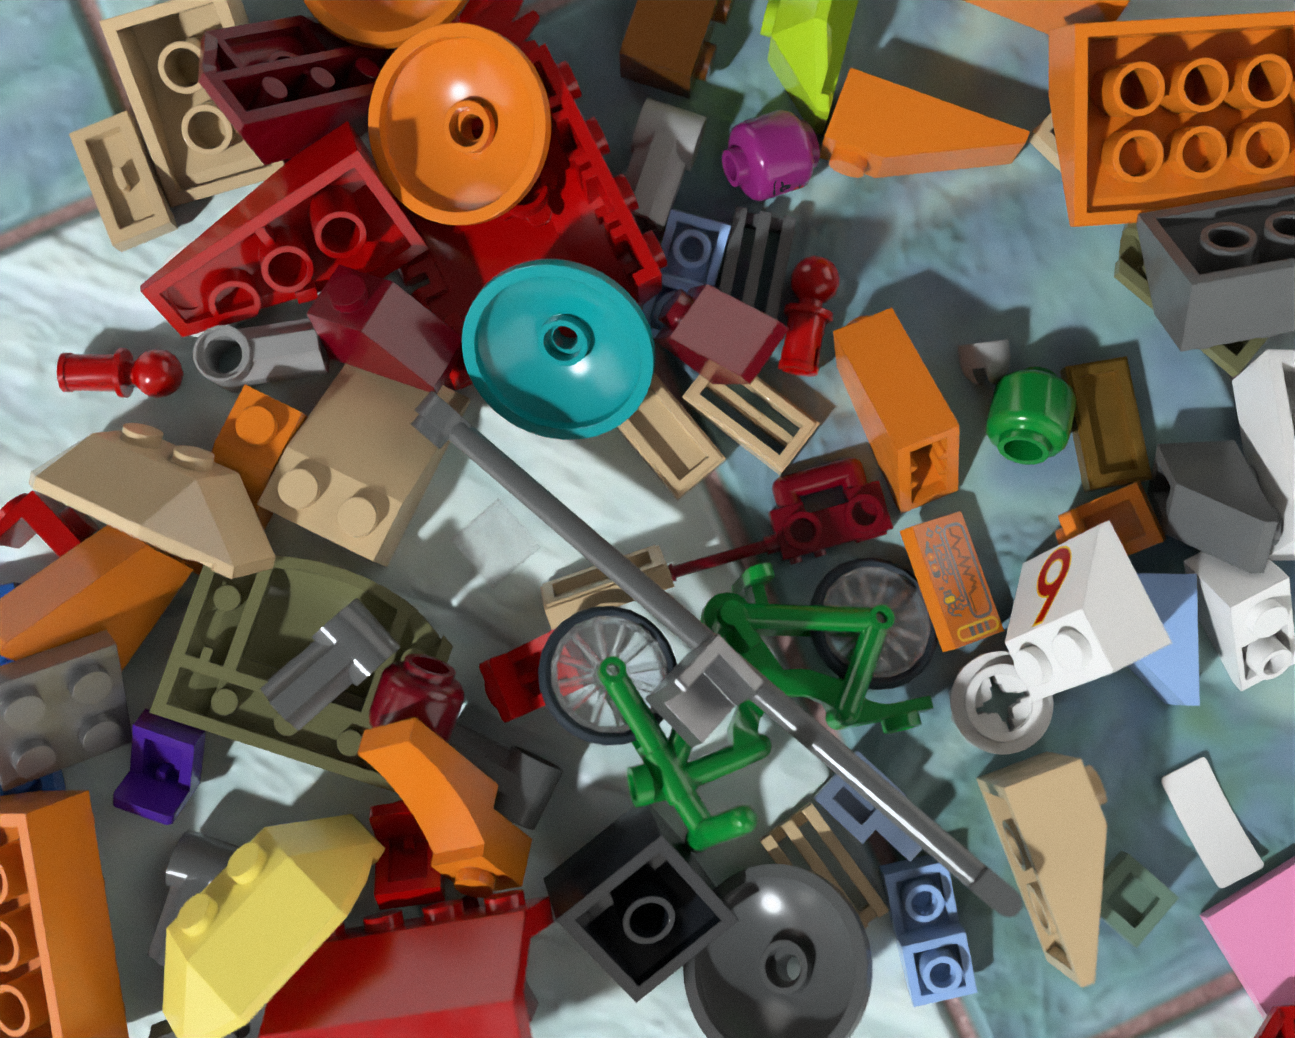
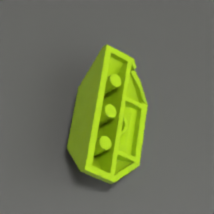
(808, 51)

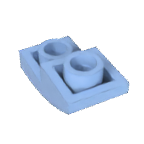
(694, 258)
(928, 930)

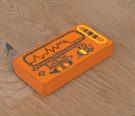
(951, 581)

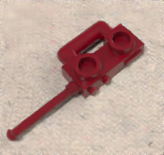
(802, 532)

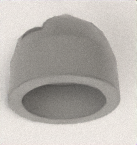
(983, 359)

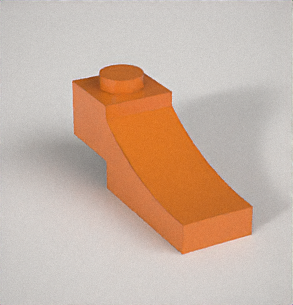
(452, 806)

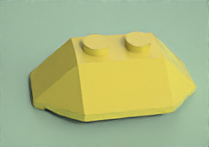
(262, 921)

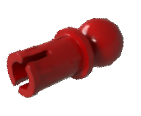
(814, 283)
(154, 372)

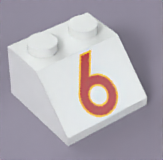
(1080, 614)

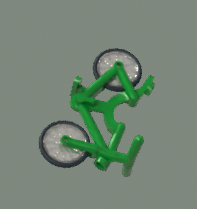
(608, 659)

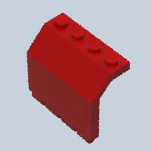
(587, 223)
(417, 976)

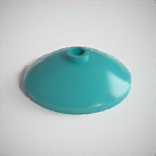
(554, 381)

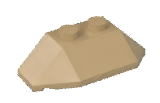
(161, 497)

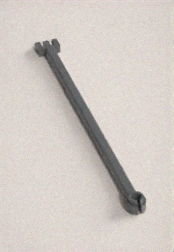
(442, 423)

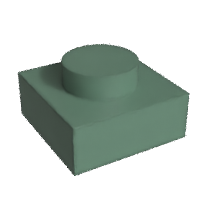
(1133, 899)

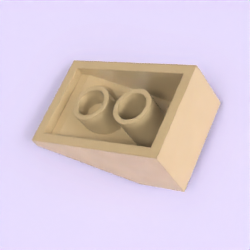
(182, 126)
(358, 464)
(1056, 849)

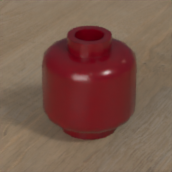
(418, 689)

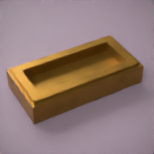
(1107, 425)

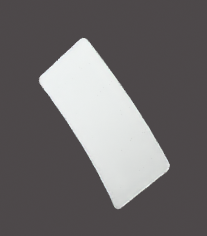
(1211, 823)

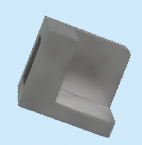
(704, 690)

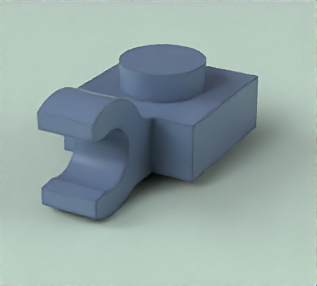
(862, 817)

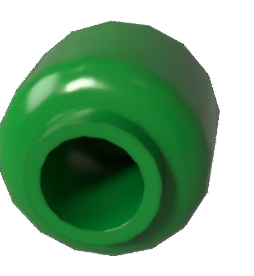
(1031, 415)

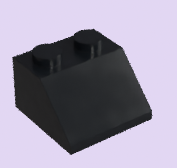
(638, 901)

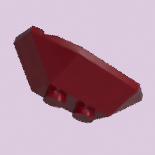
(288, 82)

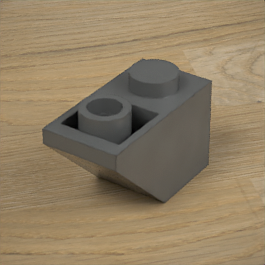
(1214, 502)

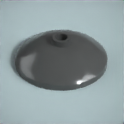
(742, 977)

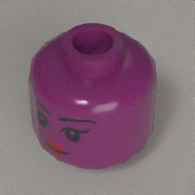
(771, 155)

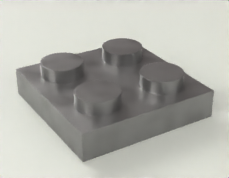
(61, 709)

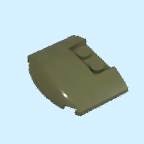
(251, 628)

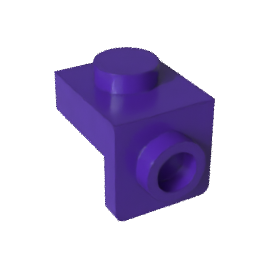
(162, 768)

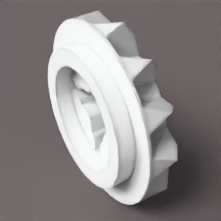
(985, 730)

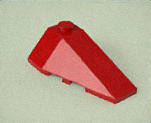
(289, 239)

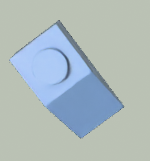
(1174, 669)

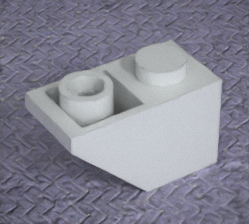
(1245, 617)

